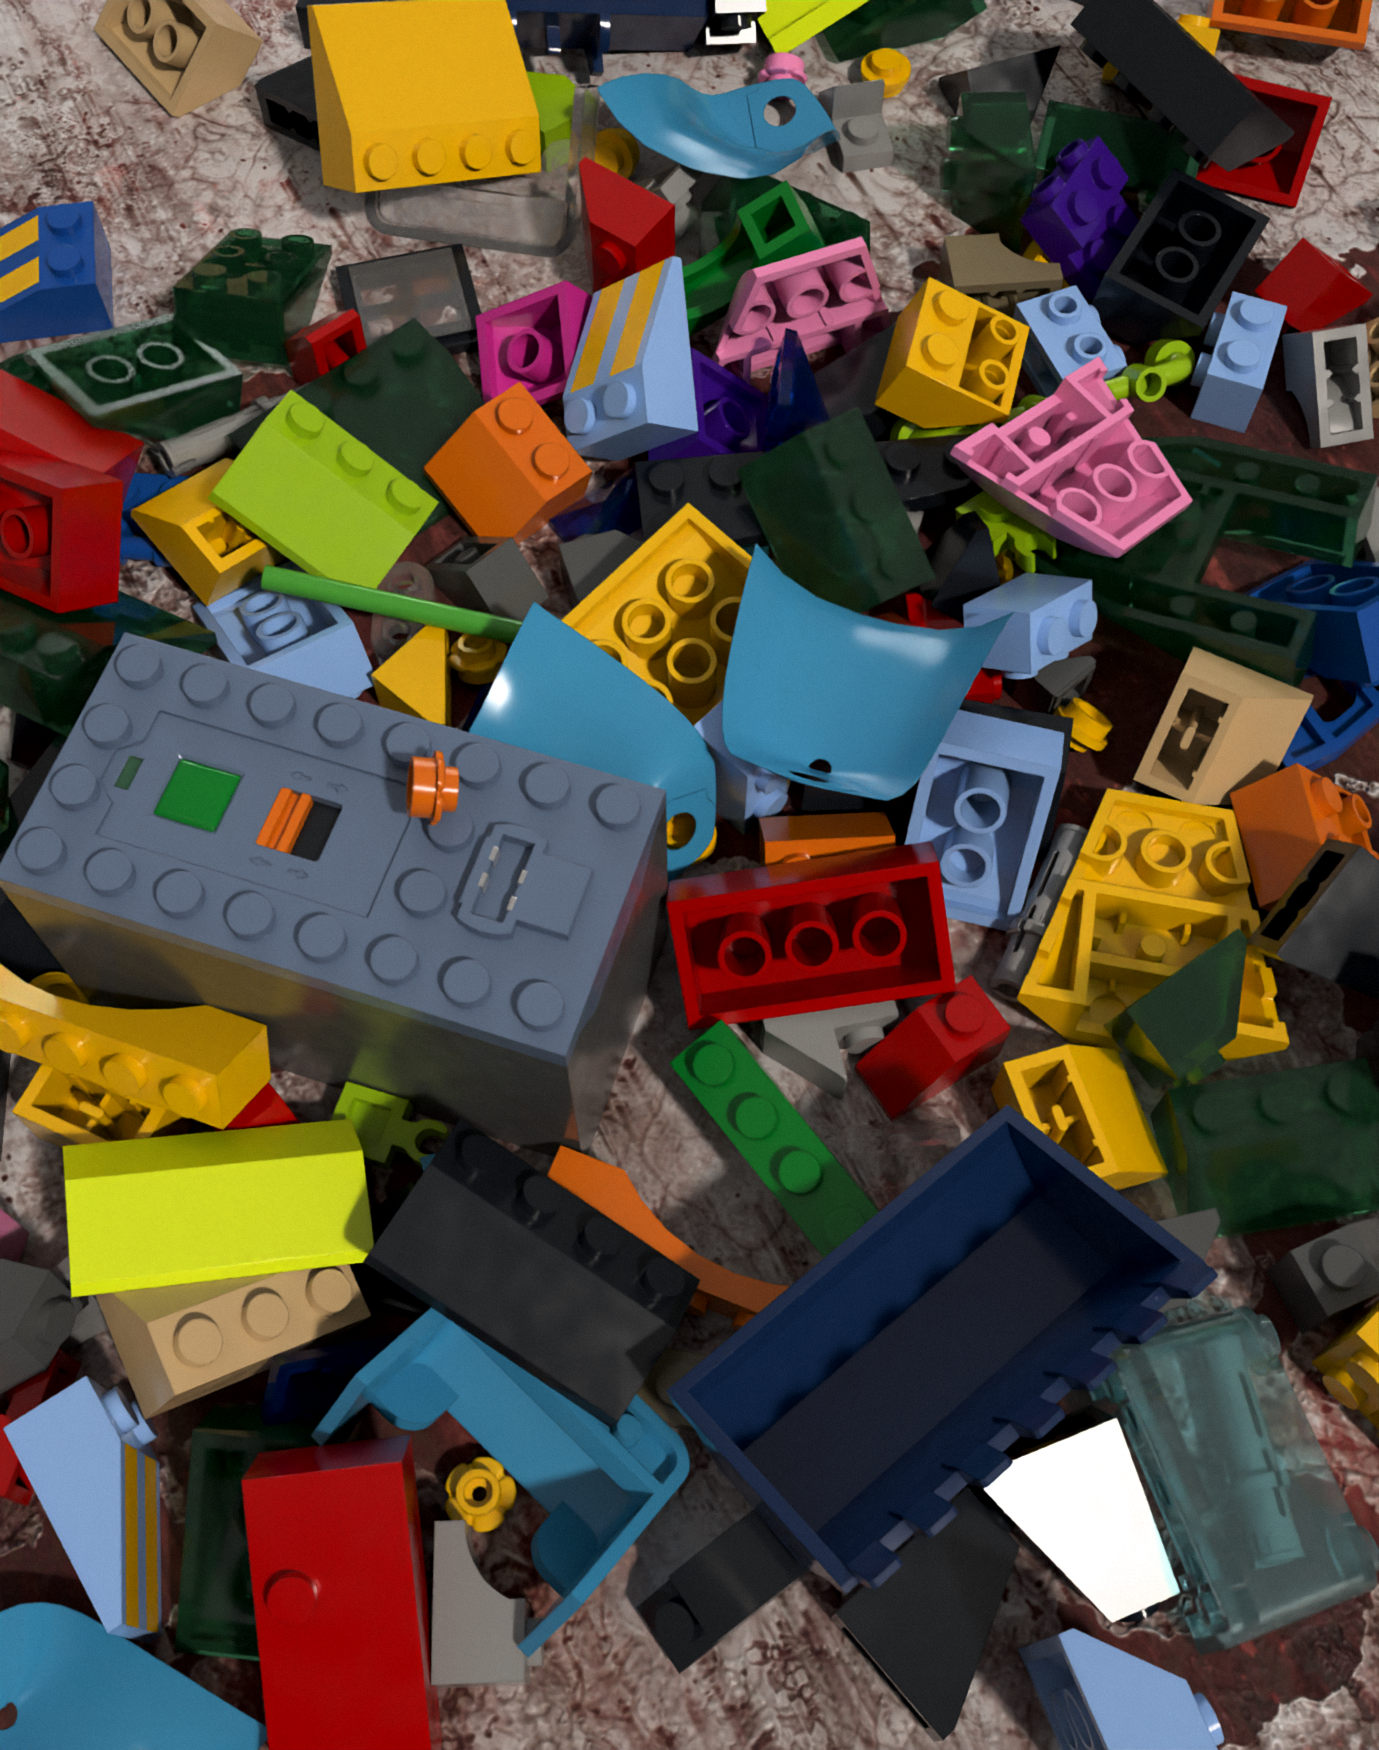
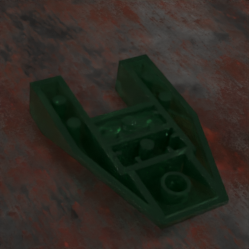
(1241, 497)

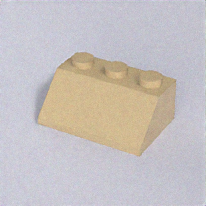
(180, 48)
(218, 1332)

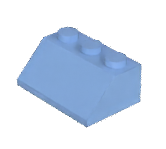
(1115, 1700)

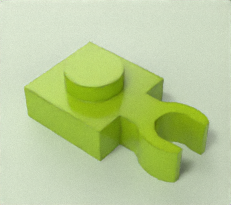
(1010, 531)
(384, 1125)

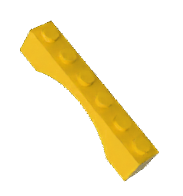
(179, 1058)

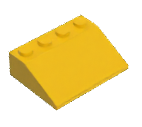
(420, 94)
(672, 611)

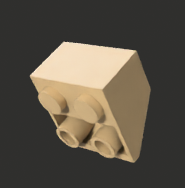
(1220, 731)

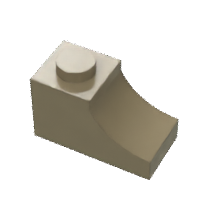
(993, 273)

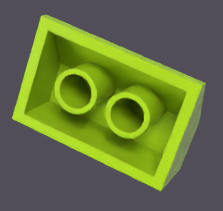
(322, 496)

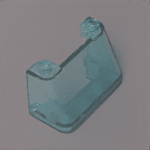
(1238, 1477)

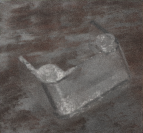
(503, 211)

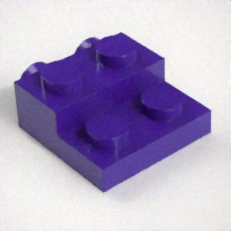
(1080, 213)

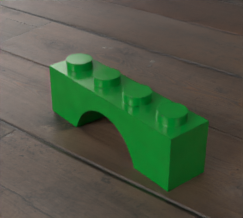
(763, 233)
(774, 1138)

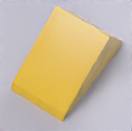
(418, 678)

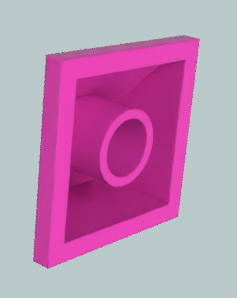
(532, 342)

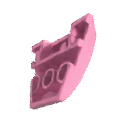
(821, 294)
(1077, 468)

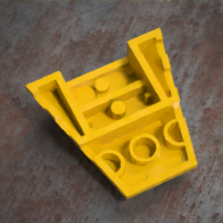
(1140, 904)

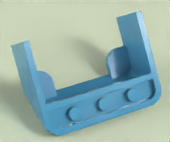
(589, 1477)

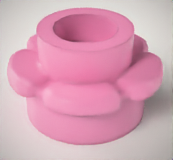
(782, 66)

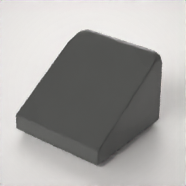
(1055, 684)

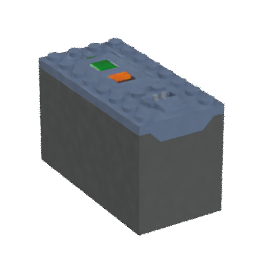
(262, 861)

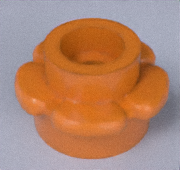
(431, 787)

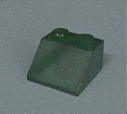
(990, 163)
(1187, 1018)

